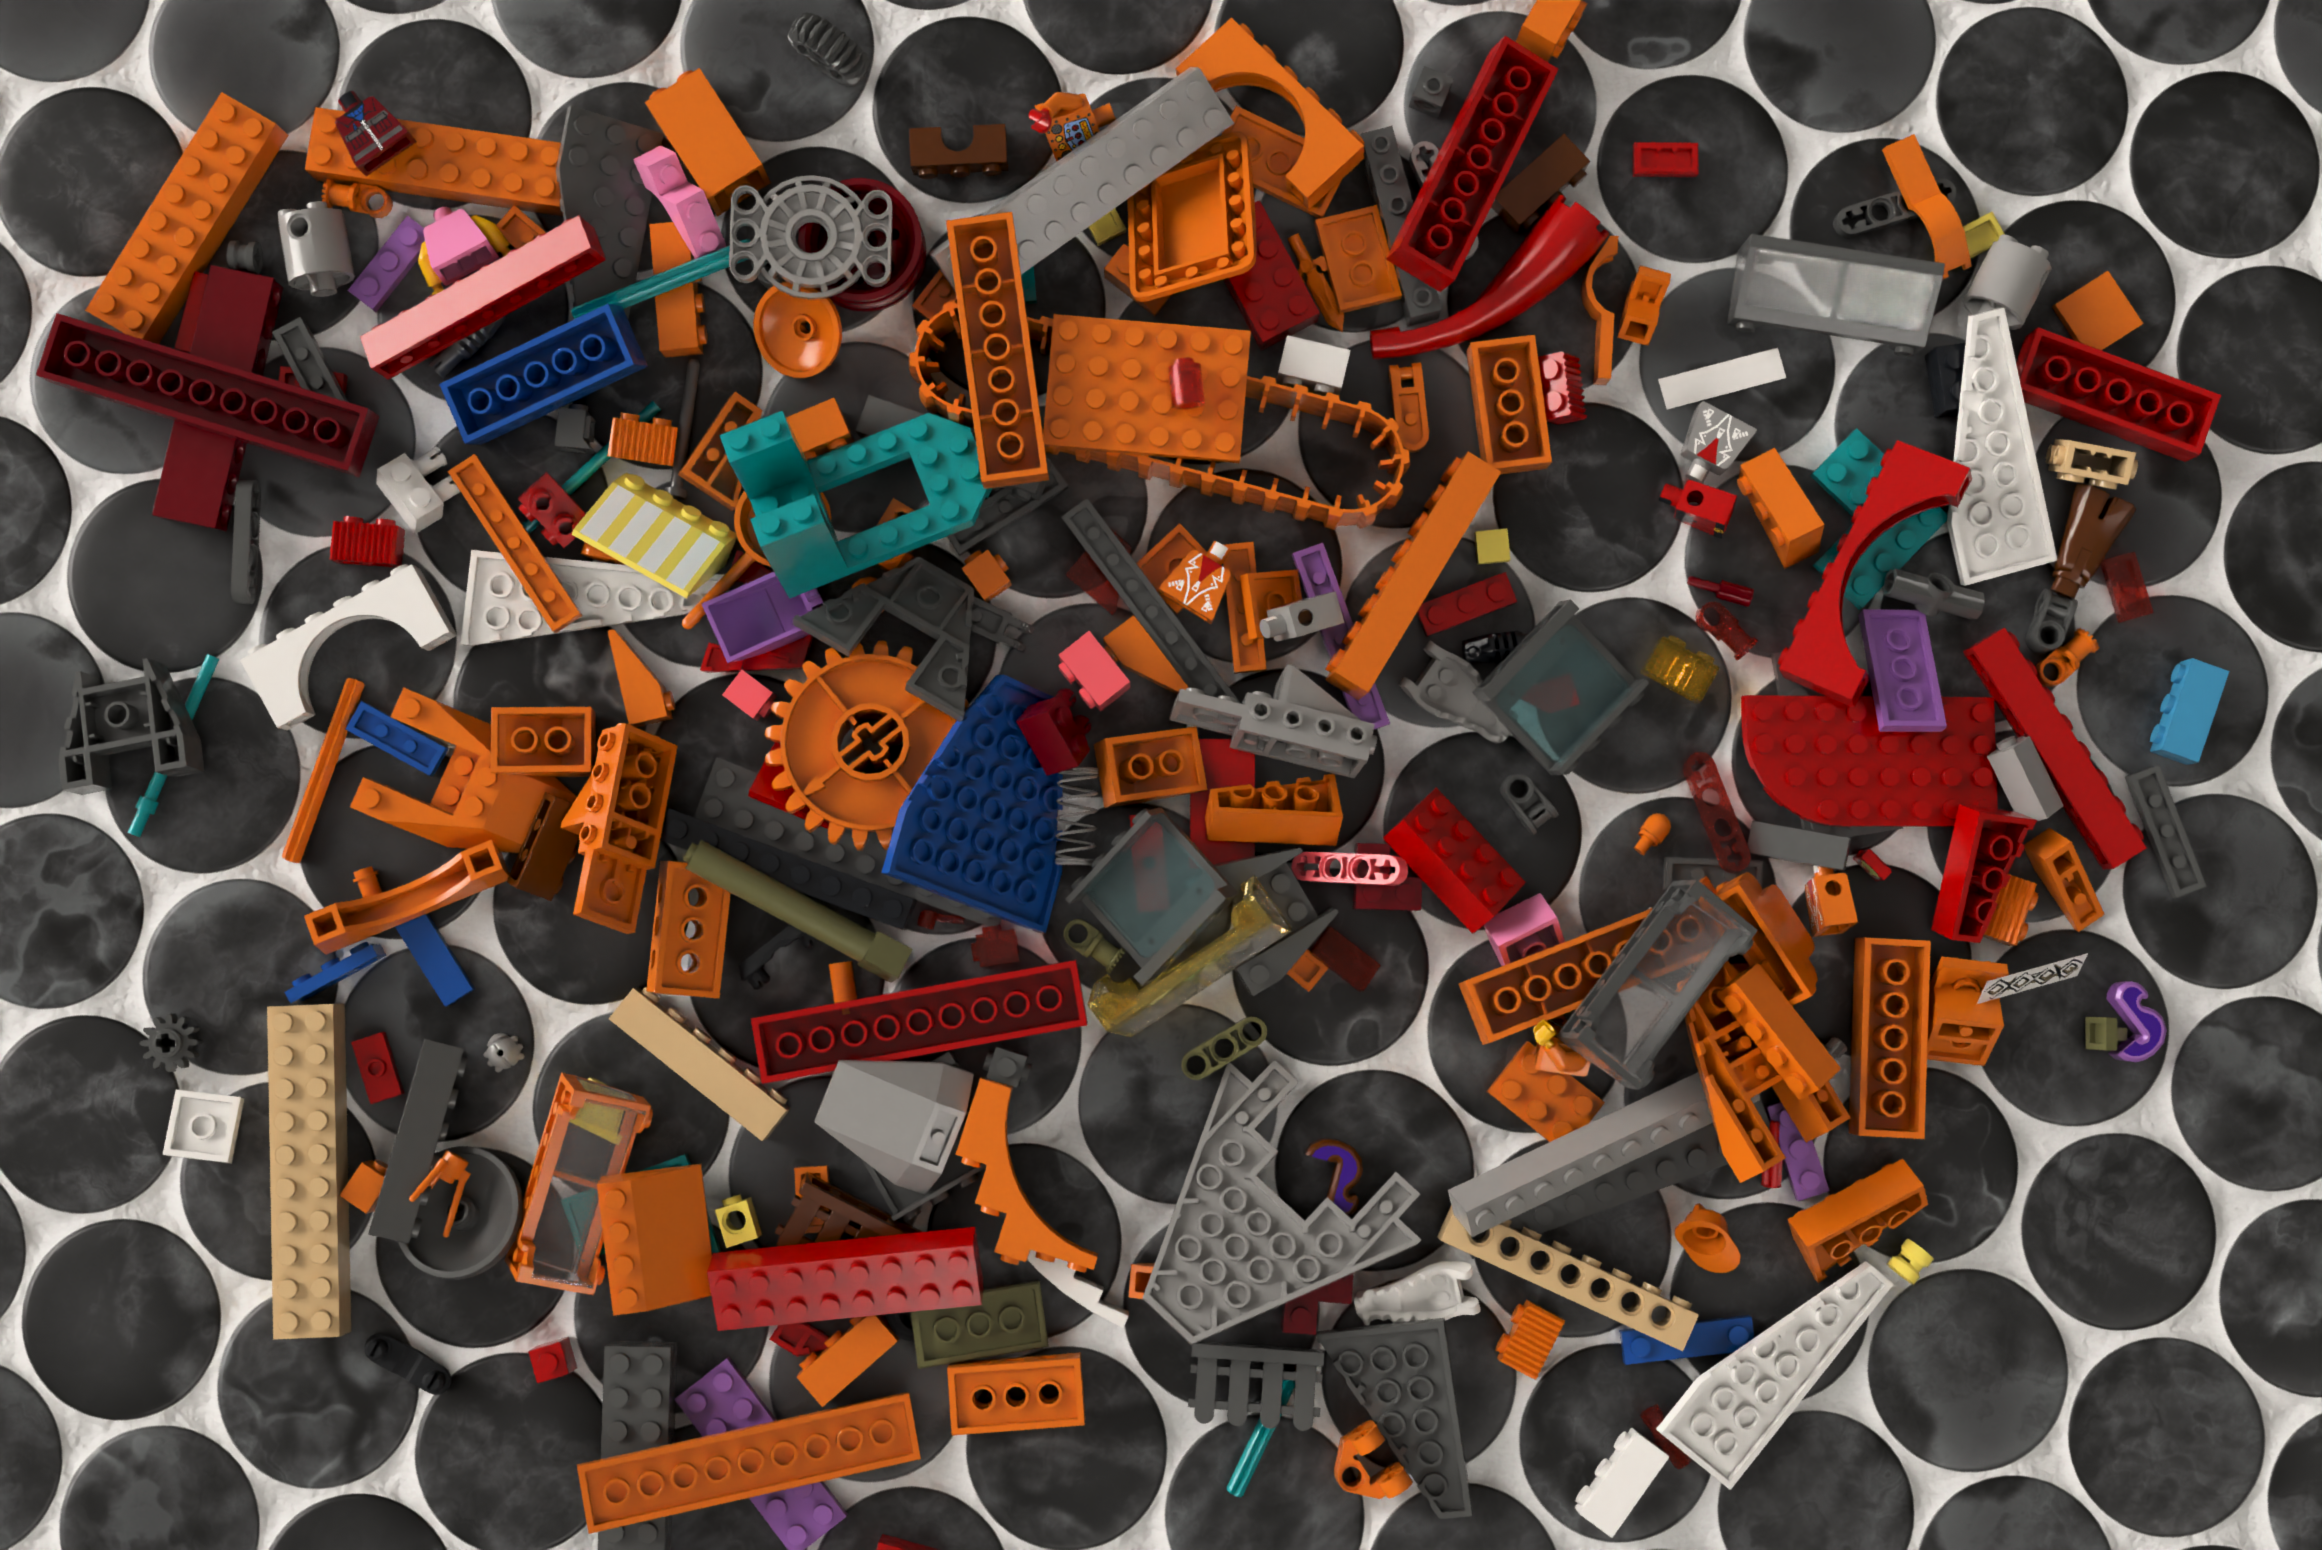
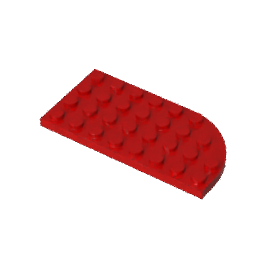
(1845, 773)

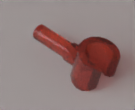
(928, 919)

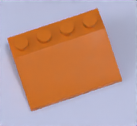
(655, 1237)

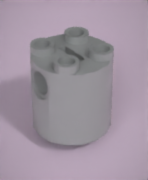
(316, 248)
(2009, 280)

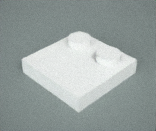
(203, 1126)

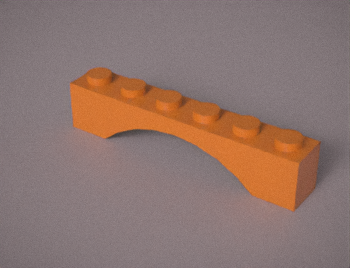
(364, 917)

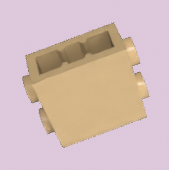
(2101, 464)

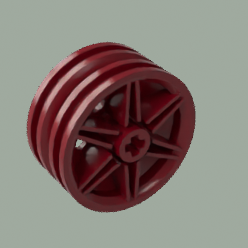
(907, 251)

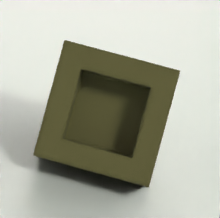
(2103, 1033)

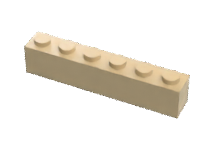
(700, 1063)

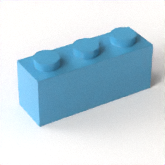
(2188, 711)

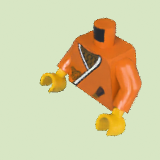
(1553, 1054)

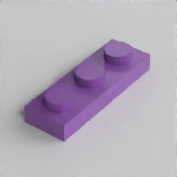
(389, 265)
(1801, 1157)

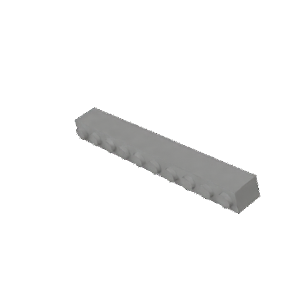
(1581, 1155)

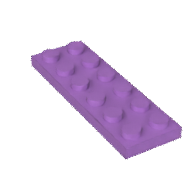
(728, 1402)

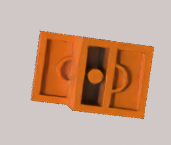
(1956, 1024)

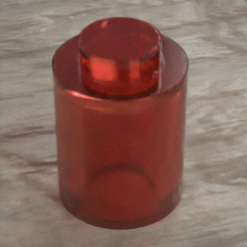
(1186, 384)

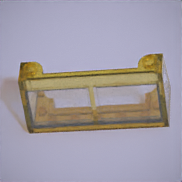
(1129, 1011)

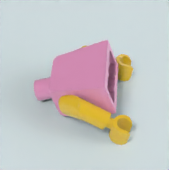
(458, 246)

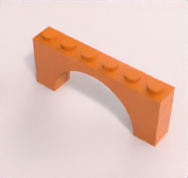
(1329, 149)

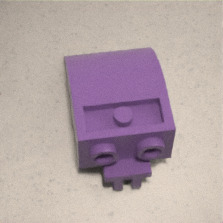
(758, 617)

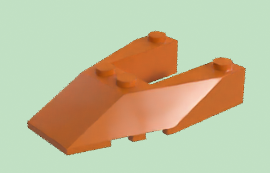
(470, 800)
(1736, 1071)

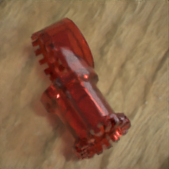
(1726, 630)

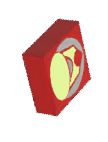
(1872, 864)

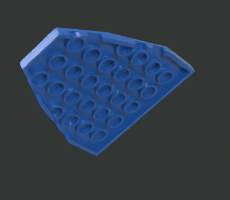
(984, 815)

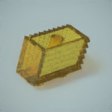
(1680, 668)

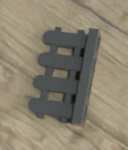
(1272, 1374)

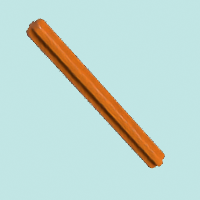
(323, 771)

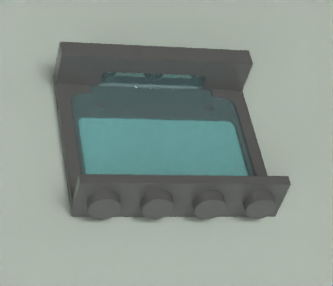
(1559, 690)
(1153, 892)

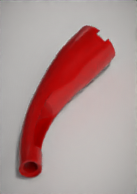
(1541, 264)

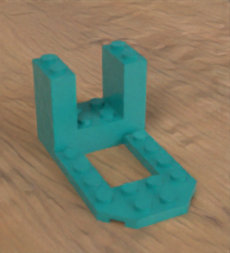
(792, 515)

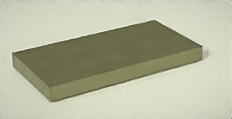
(1004, 1324)

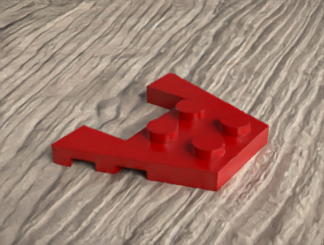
(783, 658)

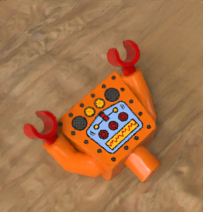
(1069, 121)

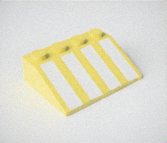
(656, 535)

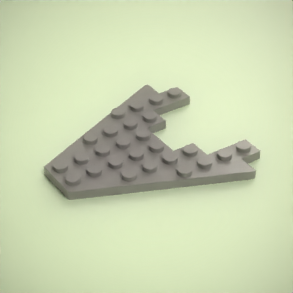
(1238, 1244)

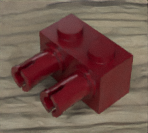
(1054, 733)

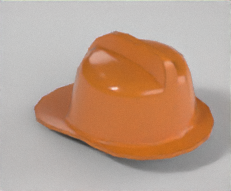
(1708, 1240)

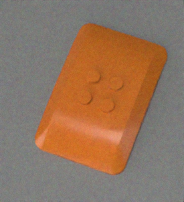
(1194, 221)

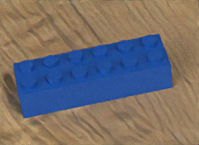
(543, 374)

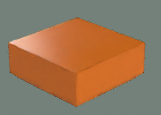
(1307, 971)

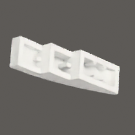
(1079, 1289)

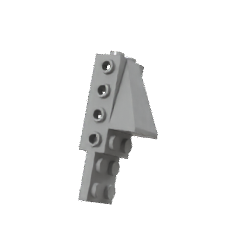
(1297, 715)

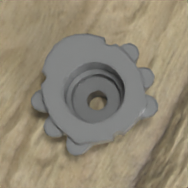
(510, 1049)

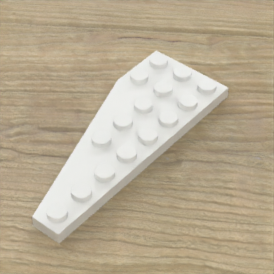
(2004, 512)
(1752, 1392)

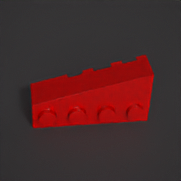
(1977, 869)

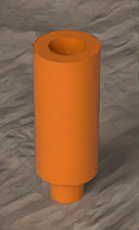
(843, 982)

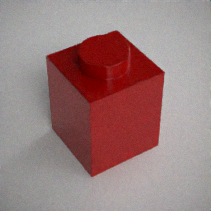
(552, 1359)

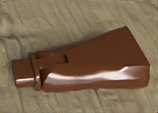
(2088, 535)

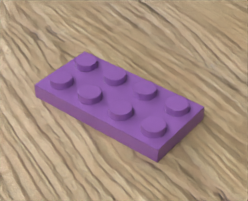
(1902, 671)

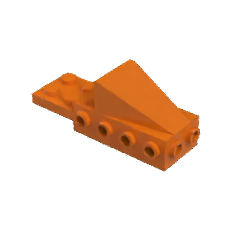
(620, 823)

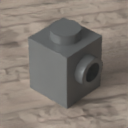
(1007, 1066)

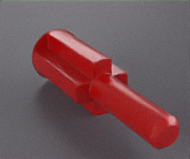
(1773, 1176)

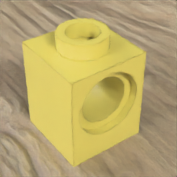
(731, 1234)

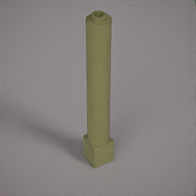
(872, 950)

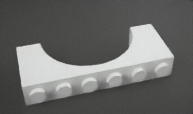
(283, 666)

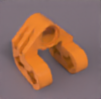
(1363, 1440)

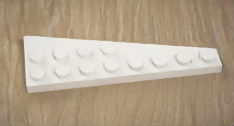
(603, 592)

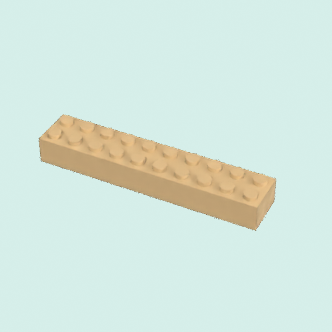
(308, 1171)

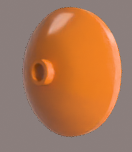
(783, 333)

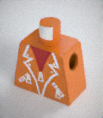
(1199, 582)
(1833, 911)

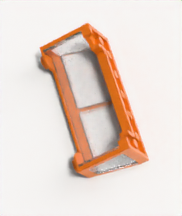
(561, 1225)

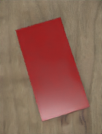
(1222, 769)

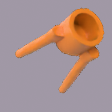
(448, 1169)

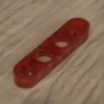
(1711, 814)

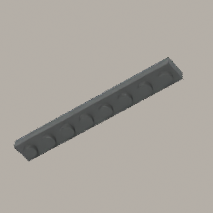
(1144, 600)

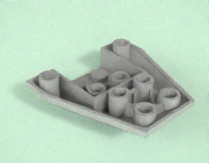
(897, 1116)

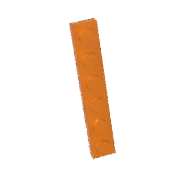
(515, 543)

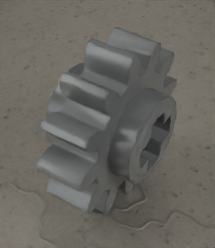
(174, 1030)

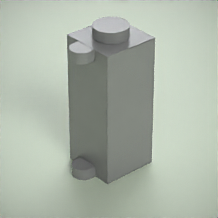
(2024, 778)

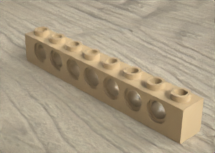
(1672, 1330)

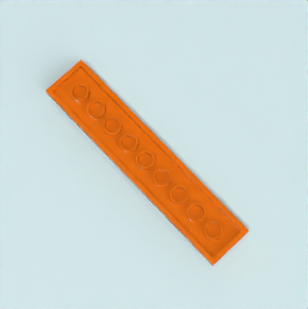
(748, 1462)

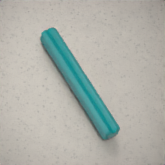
(1255, 1449)

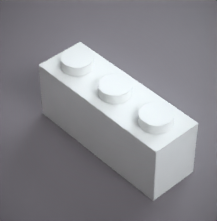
(1620, 1481)

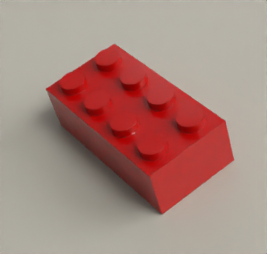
(1272, 291)
(1454, 860)

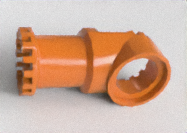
(355, 197)
(2068, 657)

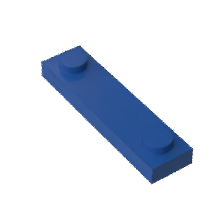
(1706, 1338)

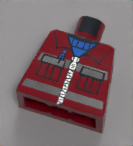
(370, 132)

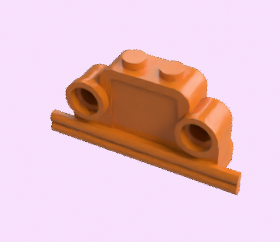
(1781, 941)

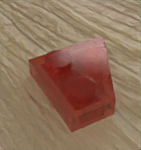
(1093, 582)

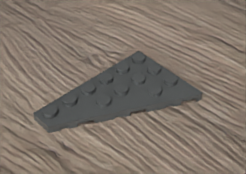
(1409, 1391)

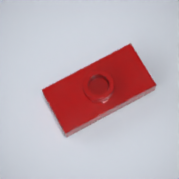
(1665, 159)
(377, 1067)

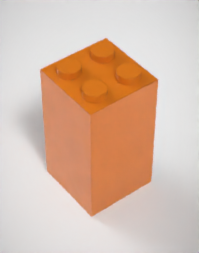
(706, 139)

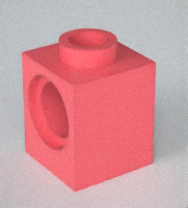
(750, 696)

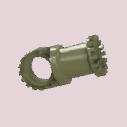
(1095, 946)

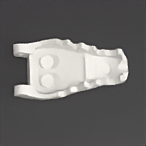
(1420, 1296)

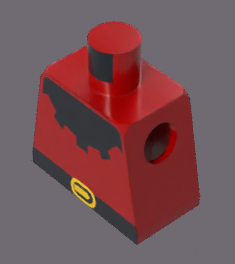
(1713, 509)

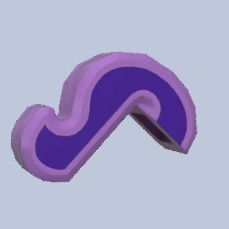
(2145, 1023)

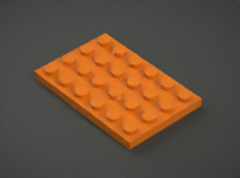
(1114, 388)

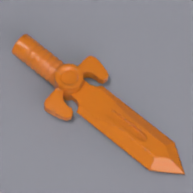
(1317, 282)

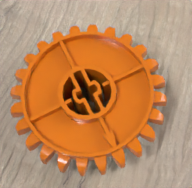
(814, 729)

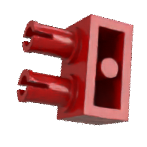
(552, 508)

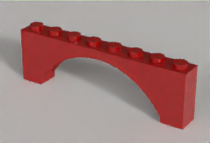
(1906, 486)

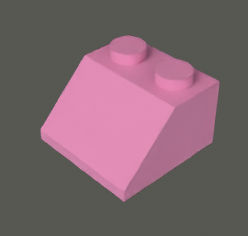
(1523, 930)

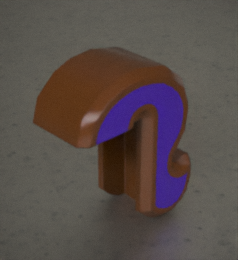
(1345, 1173)

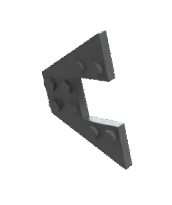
(922, 598)

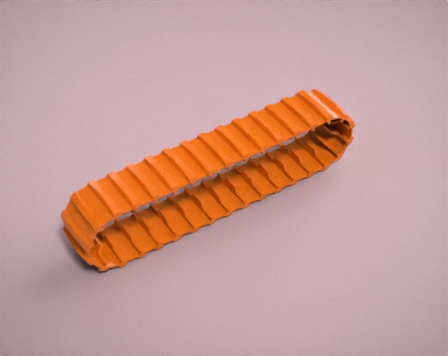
(1262, 389)

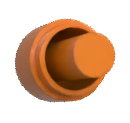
(1653, 832)

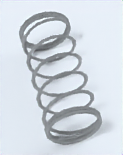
(1068, 860)

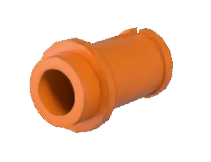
(367, 881)

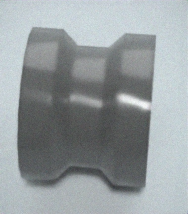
(245, 256)

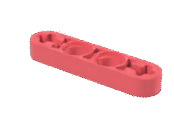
(1349, 864)

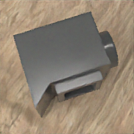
(575, 429)

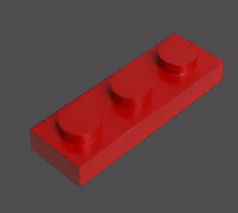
(1466, 604)

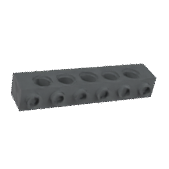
(1394, 201)

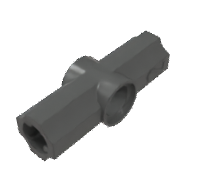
(1933, 594)

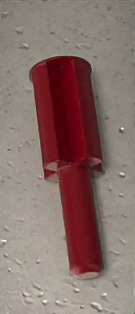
(1724, 590)

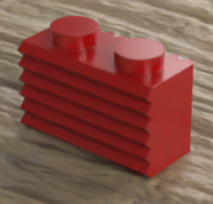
(1562, 388)
(367, 543)

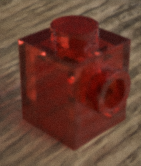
(995, 947)

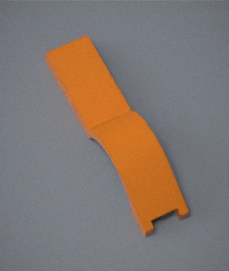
(1927, 201)
(1603, 317)

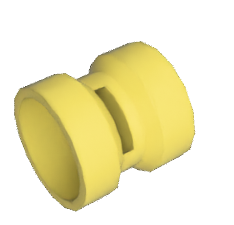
(1910, 1261)

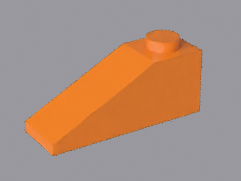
(1140, 654)
(641, 690)
(2064, 877)

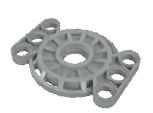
(777, 231)

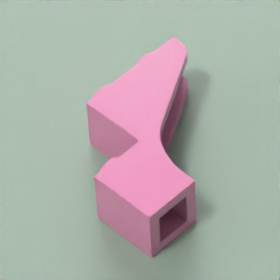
(682, 200)

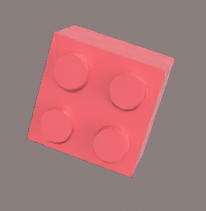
(1093, 671)

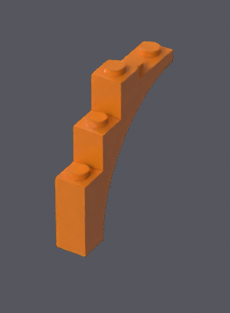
(1023, 1229)

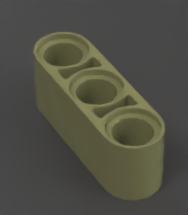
(1240, 1046)

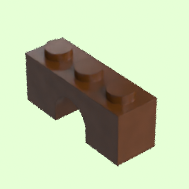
(985, 154)

